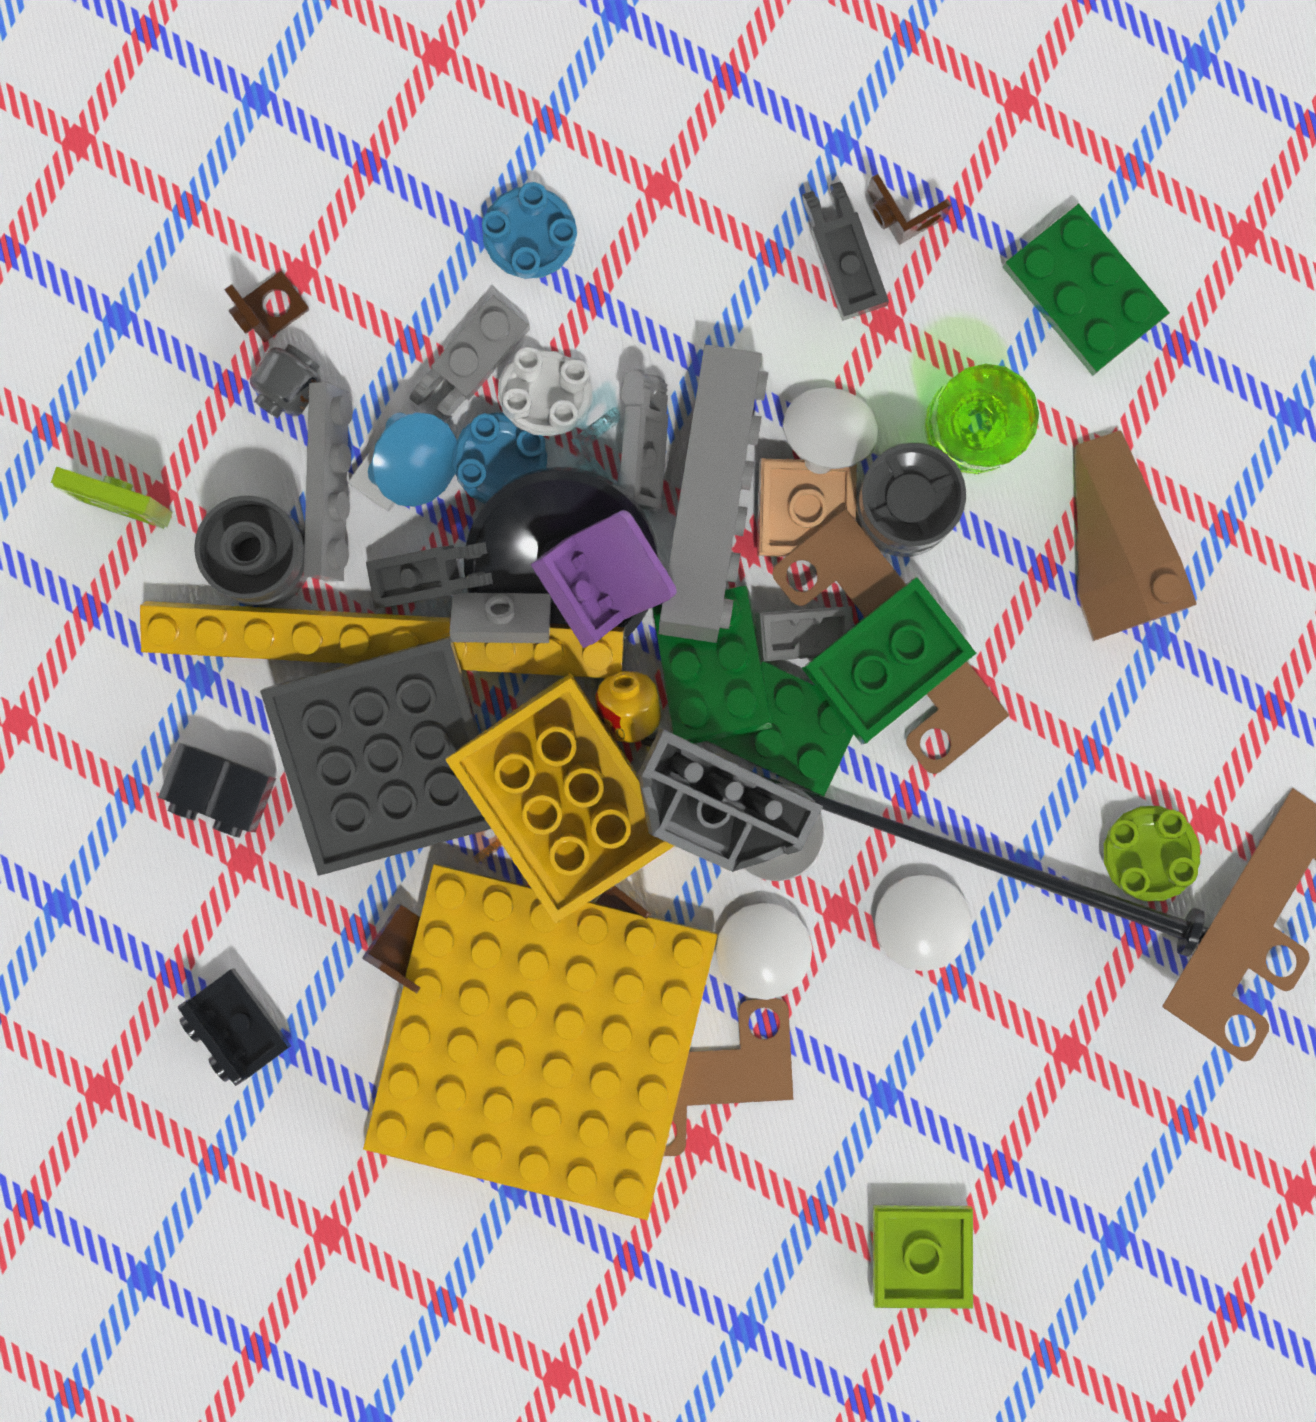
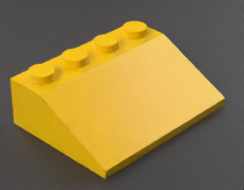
(559, 797)

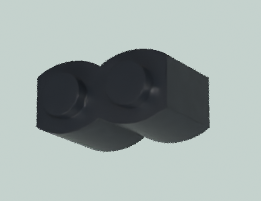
(216, 789)

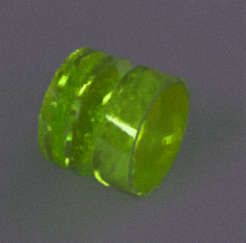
(1008, 412)

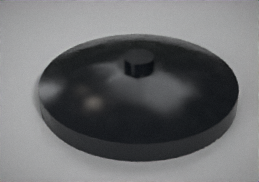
(535, 516)

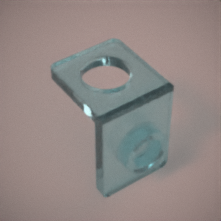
(591, 434)

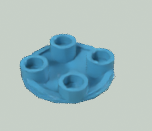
(529, 231)
(494, 453)
(413, 459)

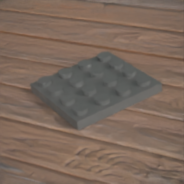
(371, 754)

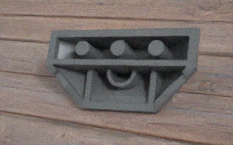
(719, 806)

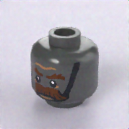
(284, 381)

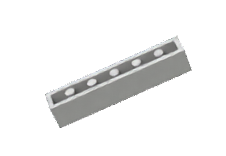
(711, 493)

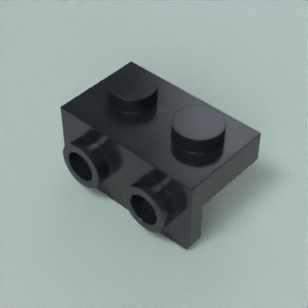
(232, 1028)

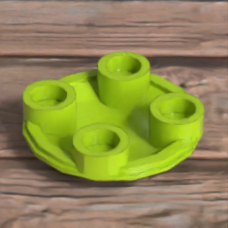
(1152, 853)

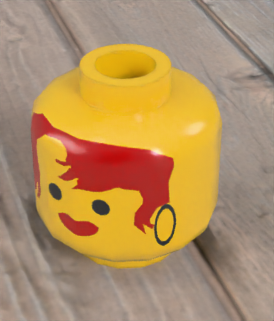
(628, 706)

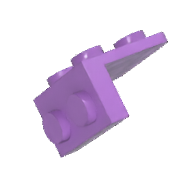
(604, 576)

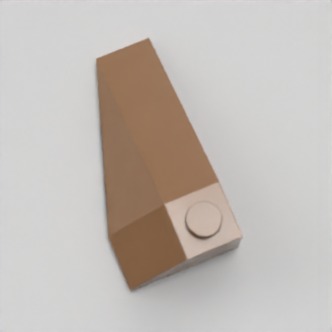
(1124, 550)

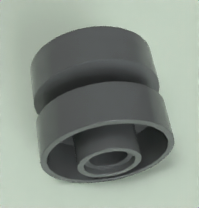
(910, 499)
(251, 551)

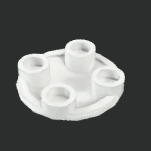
(545, 392)
(830, 429)
(922, 922)
(763, 951)

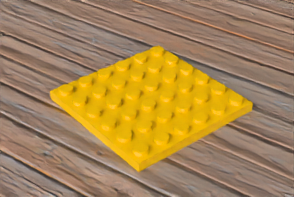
(540, 1043)

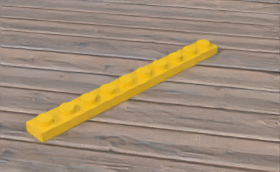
(358, 637)

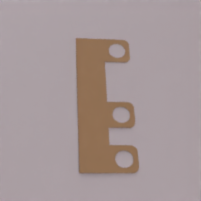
(849, 556)
(1246, 932)
(749, 1074)

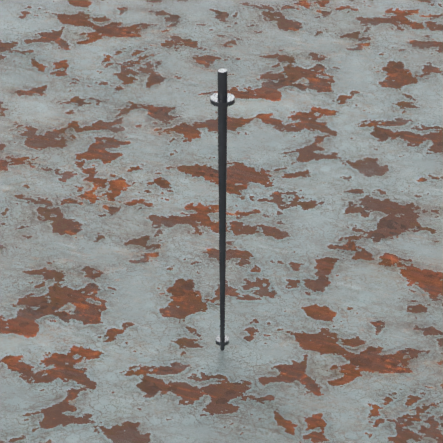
(1187, 931)

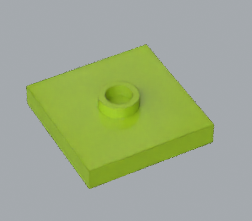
(112, 496)
(922, 1256)

